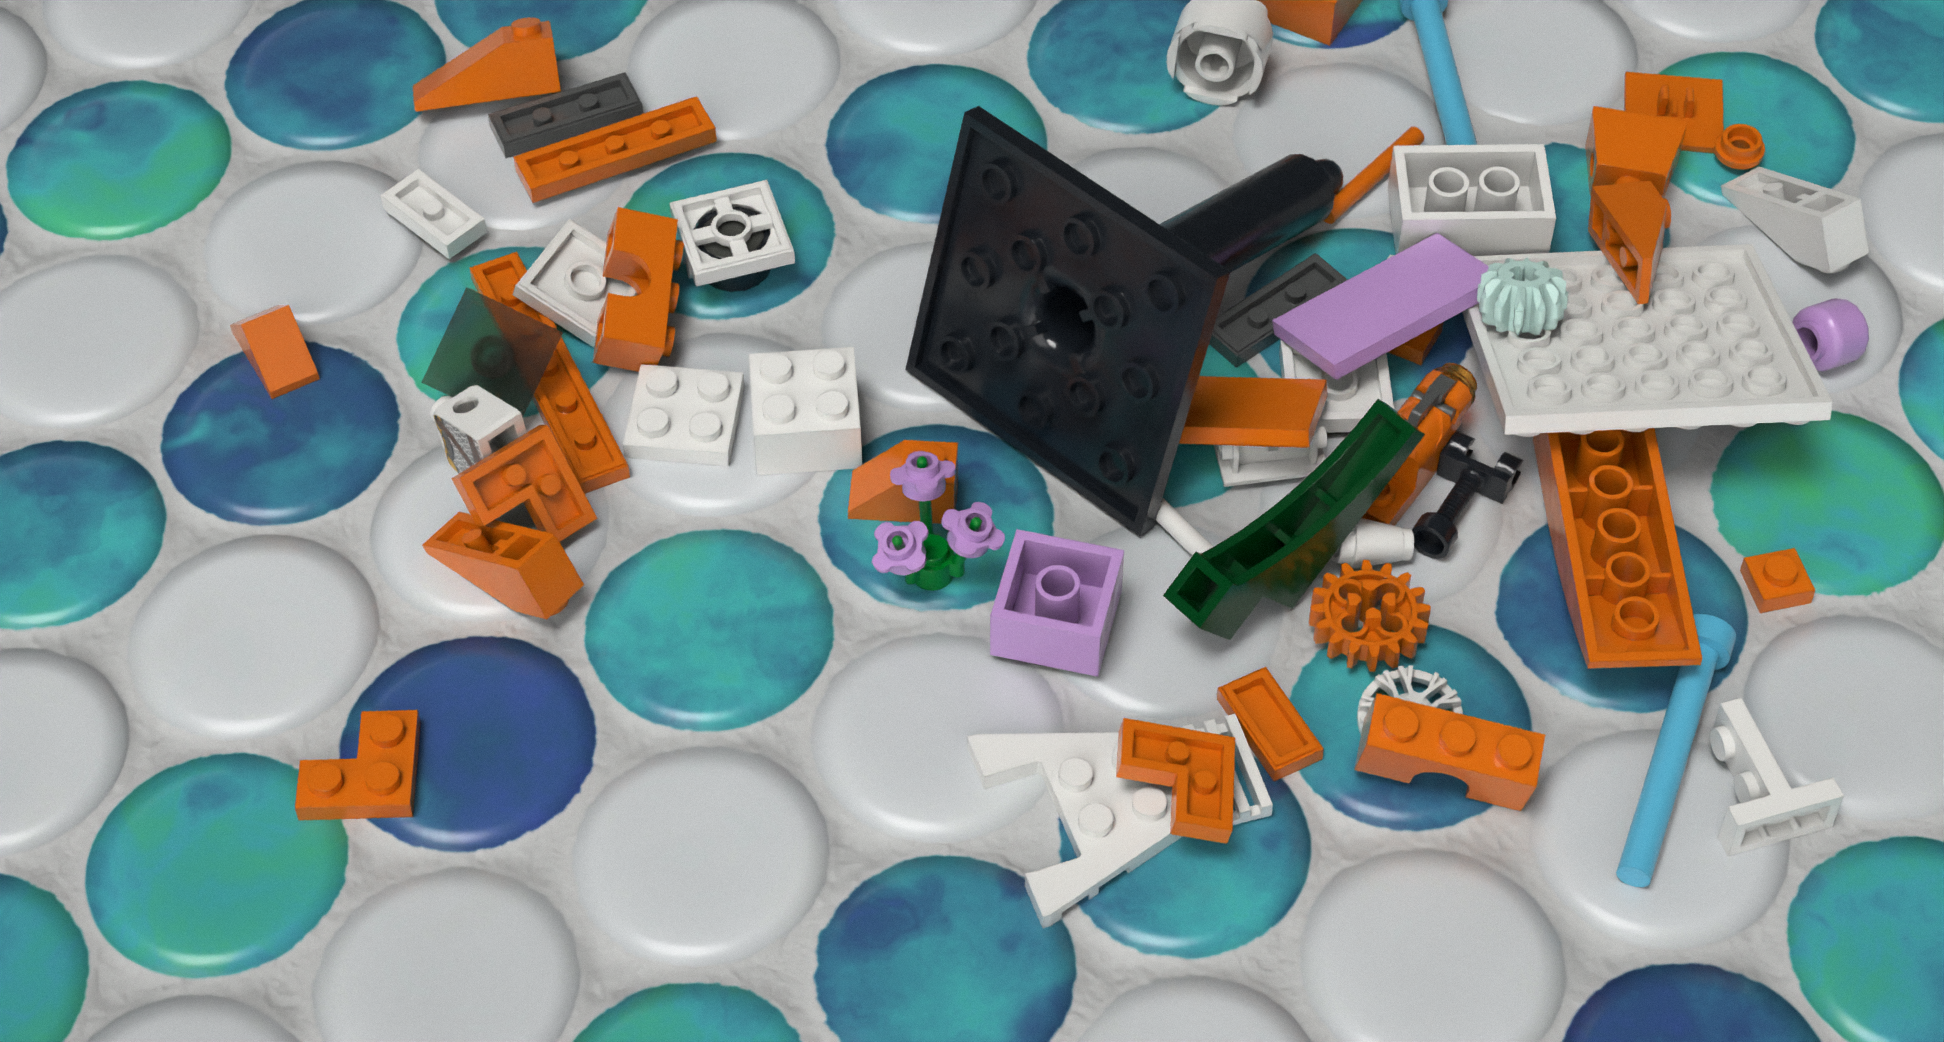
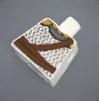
(474, 426)

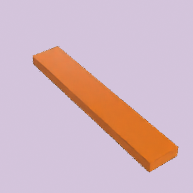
(562, 392)

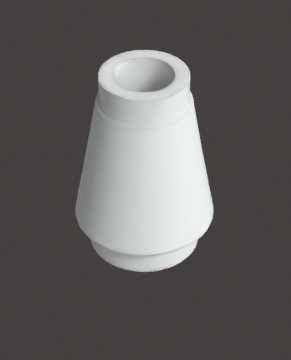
(1375, 543)

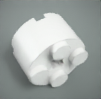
(1220, 49)

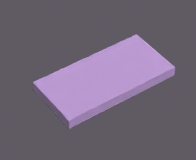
(1383, 306)

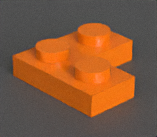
(530, 473)
(1193, 764)
(374, 783)

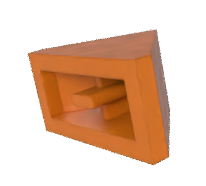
(276, 350)

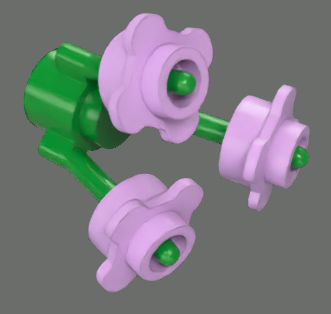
(914, 548)

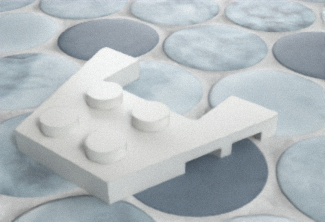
(1107, 818)

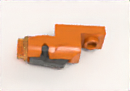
(1437, 411)

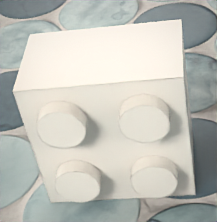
(805, 411)

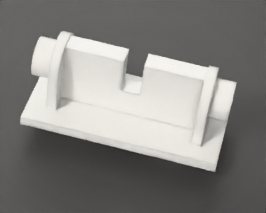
(1263, 464)

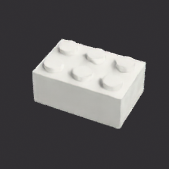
(1473, 196)

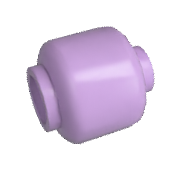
(1832, 333)

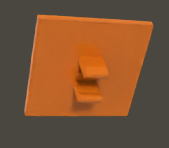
(1679, 98)

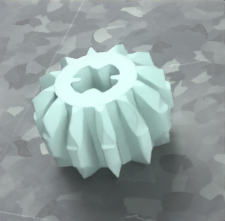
(1522, 296)

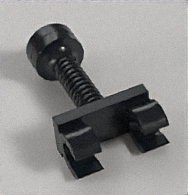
(1436, 531)

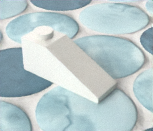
(1802, 218)

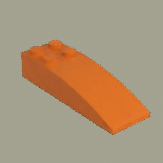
(1617, 548)

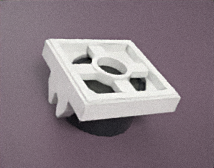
(735, 237)

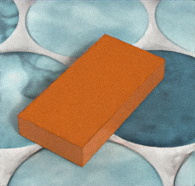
(1270, 724)

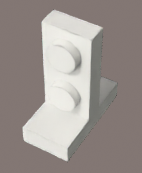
(1768, 805)

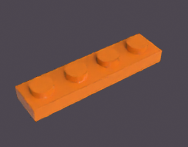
(614, 149)

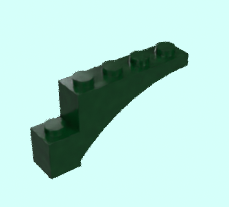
(1299, 535)

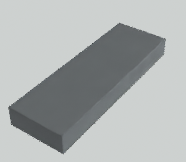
(565, 114)
(1249, 325)

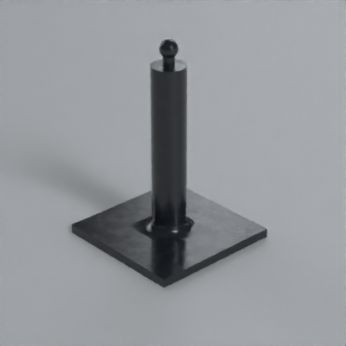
(1081, 316)

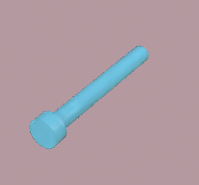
(1441, 69)
(1672, 752)

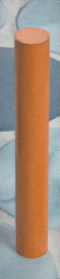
(1370, 175)

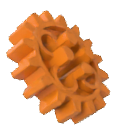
(1338, 618)

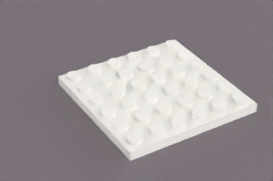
(1694, 356)

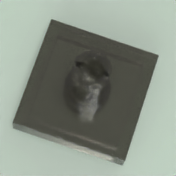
(492, 349)

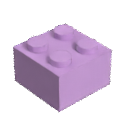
(1056, 602)

